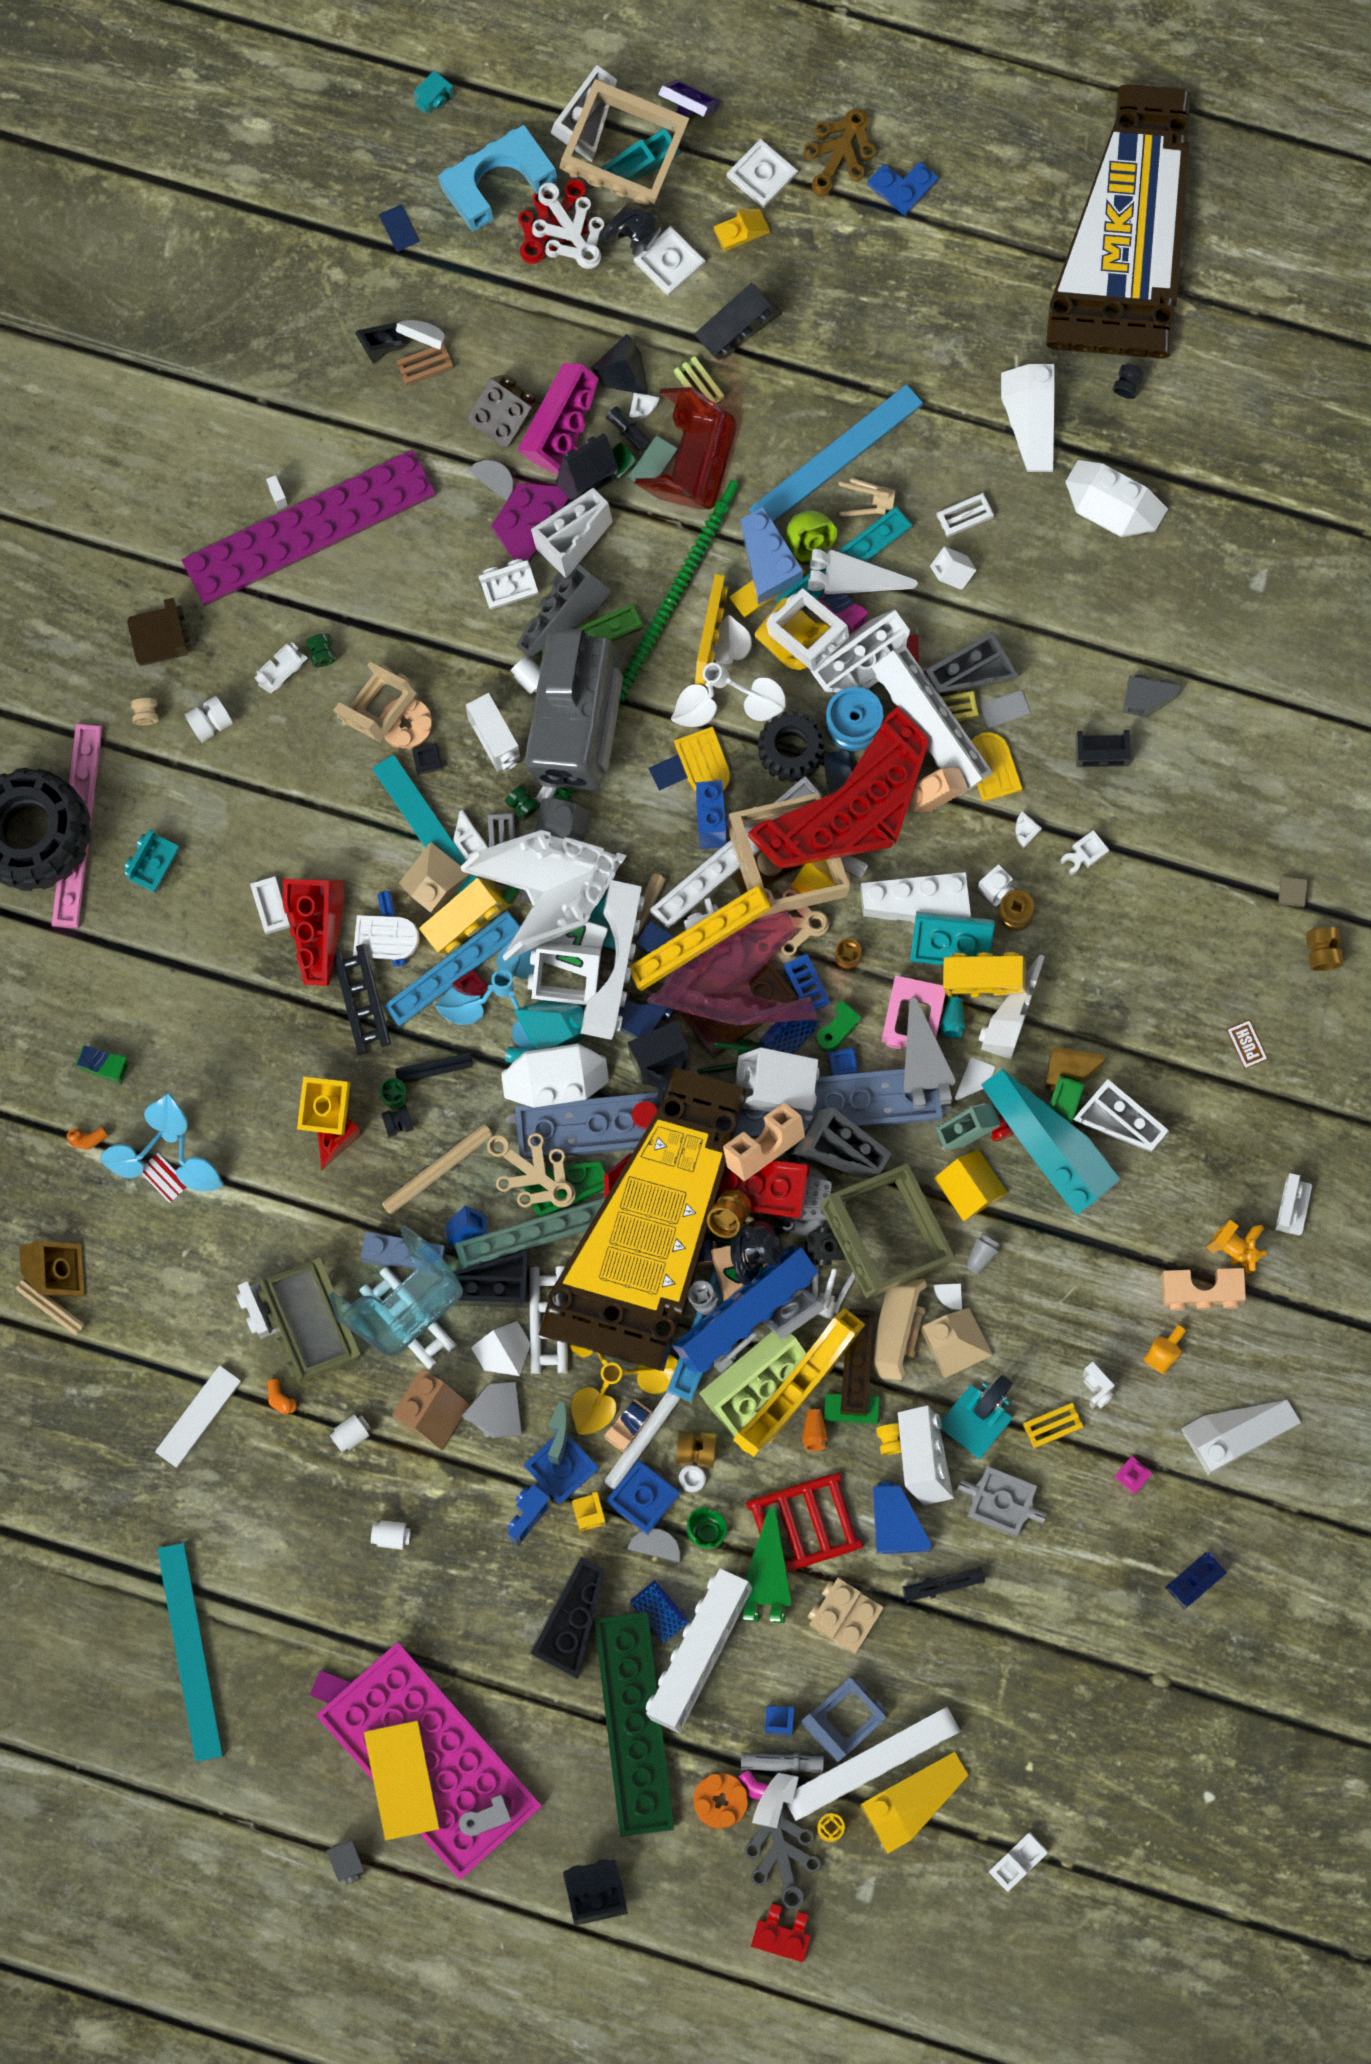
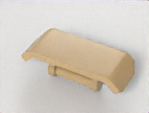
(897, 1329)

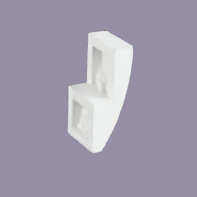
(779, 1790)
(1018, 1861)

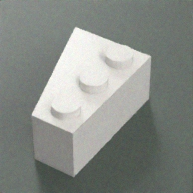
(924, 1455)

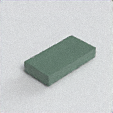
(654, 460)

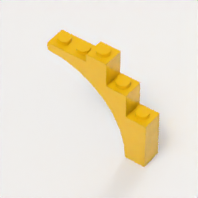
(800, 1383)

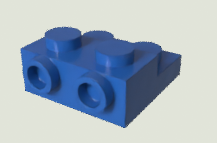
(532, 1506)

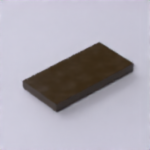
(765, 984)

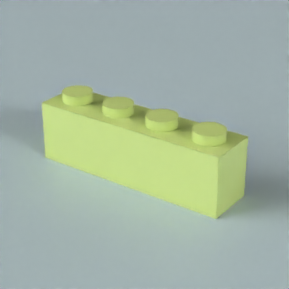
(752, 1380)

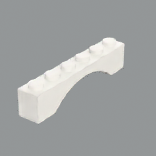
(620, 911)

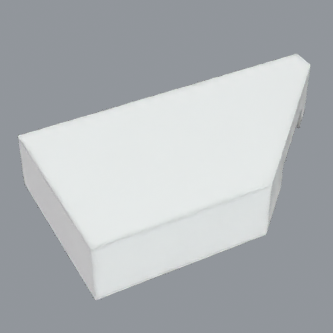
(467, 837)

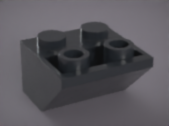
(587, 467)

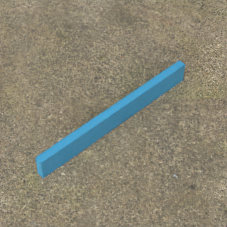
(839, 454)

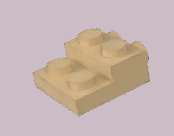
(844, 1615)

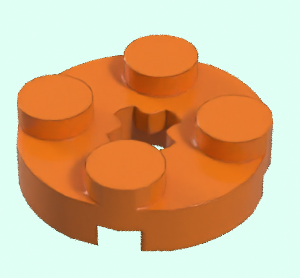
(705, 1805)

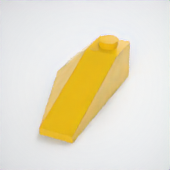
(910, 1804)

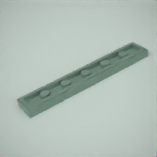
(527, 1234)

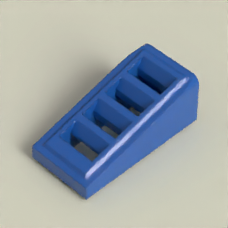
(810, 970)

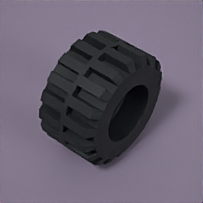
(794, 726)

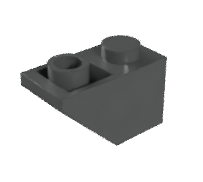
(1148, 696)

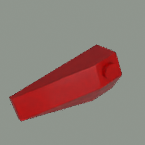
(315, 923)

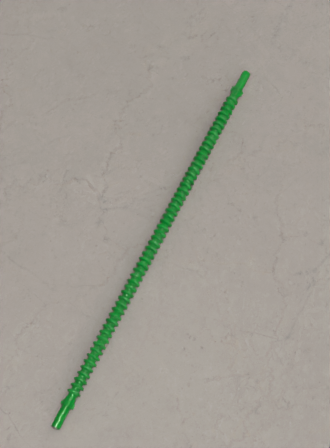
(720, 509)

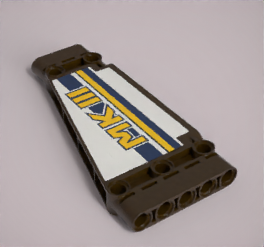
(1128, 234)

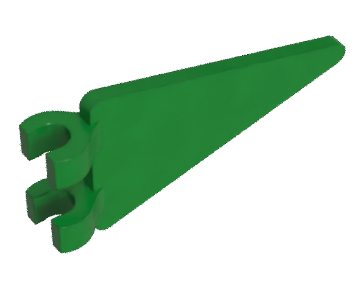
(768, 1574)

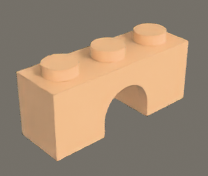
(781, 1132)
(1180, 1292)

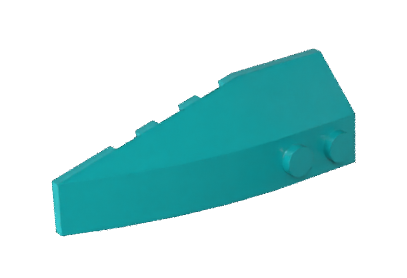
(1055, 1145)

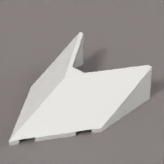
(559, 876)

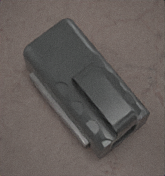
(574, 711)

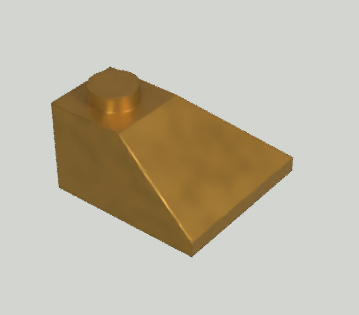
(1072, 1064)
(53, 1268)

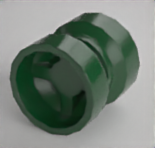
(321, 651)
(522, 802)
(390, 1090)

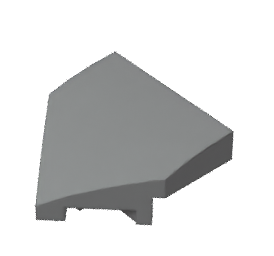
(496, 1411)

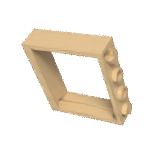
(640, 108)
(735, 825)

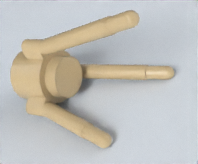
(882, 497)

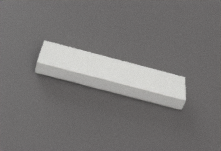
(198, 1416)

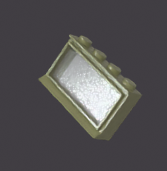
(306, 1321)

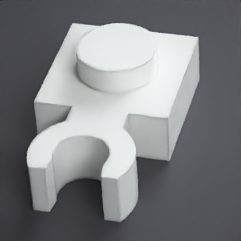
(1087, 851)

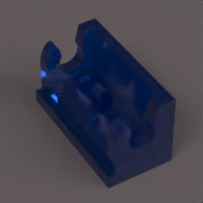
(1195, 1580)

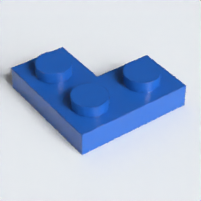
(906, 192)

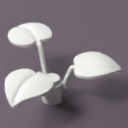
(695, 704)

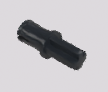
(628, 428)

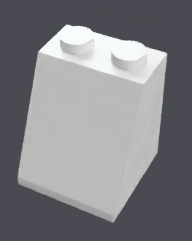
(777, 1078)

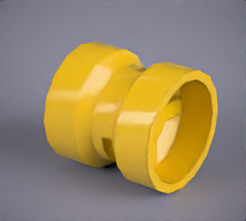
(890, 1439)
(831, 1827)

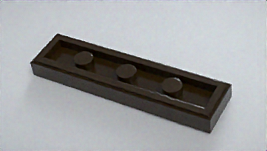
(857, 1367)

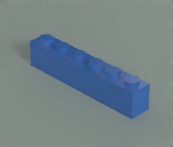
(744, 1310)

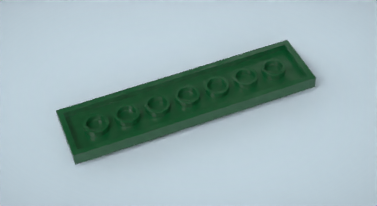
(633, 1737)

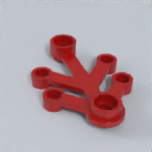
(539, 242)

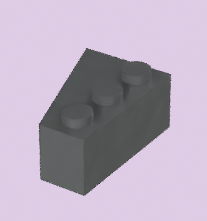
(972, 667)

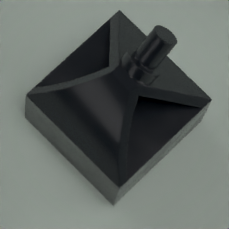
(657, 1054)

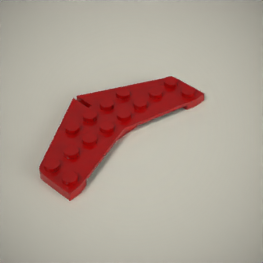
(850, 818)

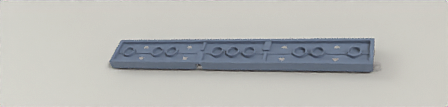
(608, 1126)

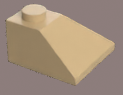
(433, 879)
(956, 1342)

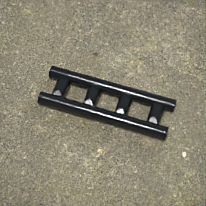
(375, 1006)

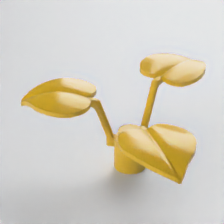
(594, 1409)

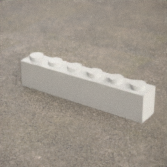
(925, 707)
(698, 1650)

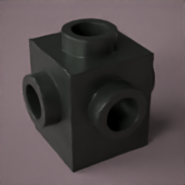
(823, 1246)

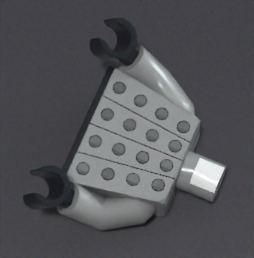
(813, 1216)

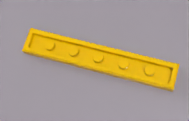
(700, 937)

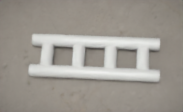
(443, 1338)
(561, 1358)

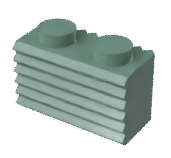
(968, 1126)

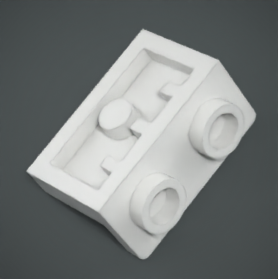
(1293, 1205)
(1096, 1380)

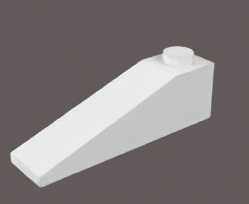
(1029, 403)
(1007, 1022)

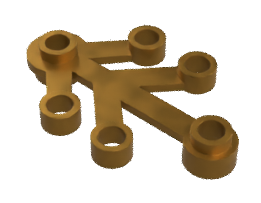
(841, 147)

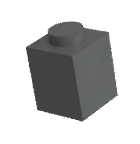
(346, 1862)

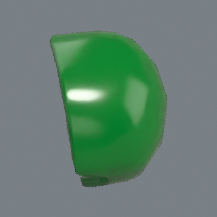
(706, 1528)

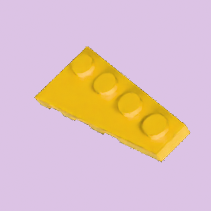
(710, 633)

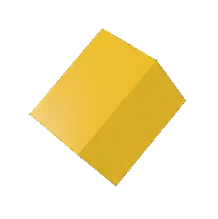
(970, 1184)

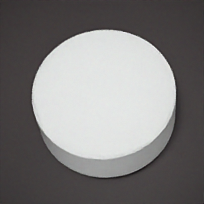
(692, 1478)

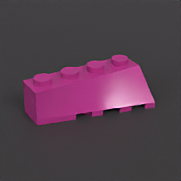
(560, 417)

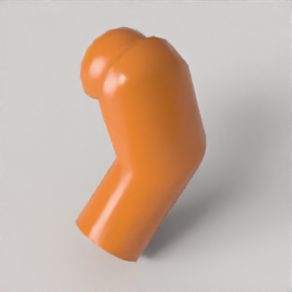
(84, 1140)
(278, 1400)

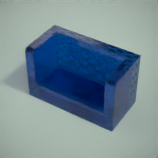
(788, 1035)
(663, 1614)

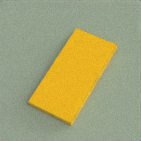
(401, 1780)

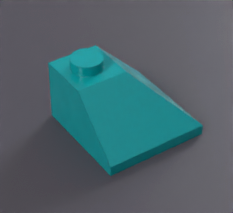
(551, 1023)

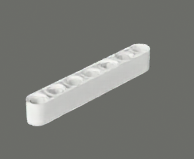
(873, 1763)

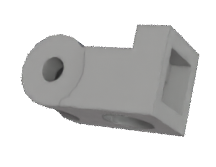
(477, 1823)

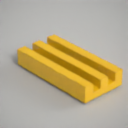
(1073, 1417)

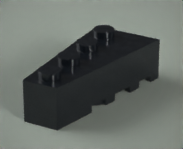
(568, 1625)

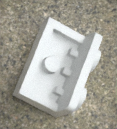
(508, 583)
(257, 1320)

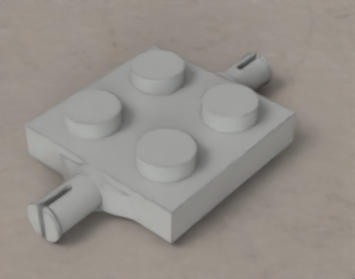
(1002, 1501)

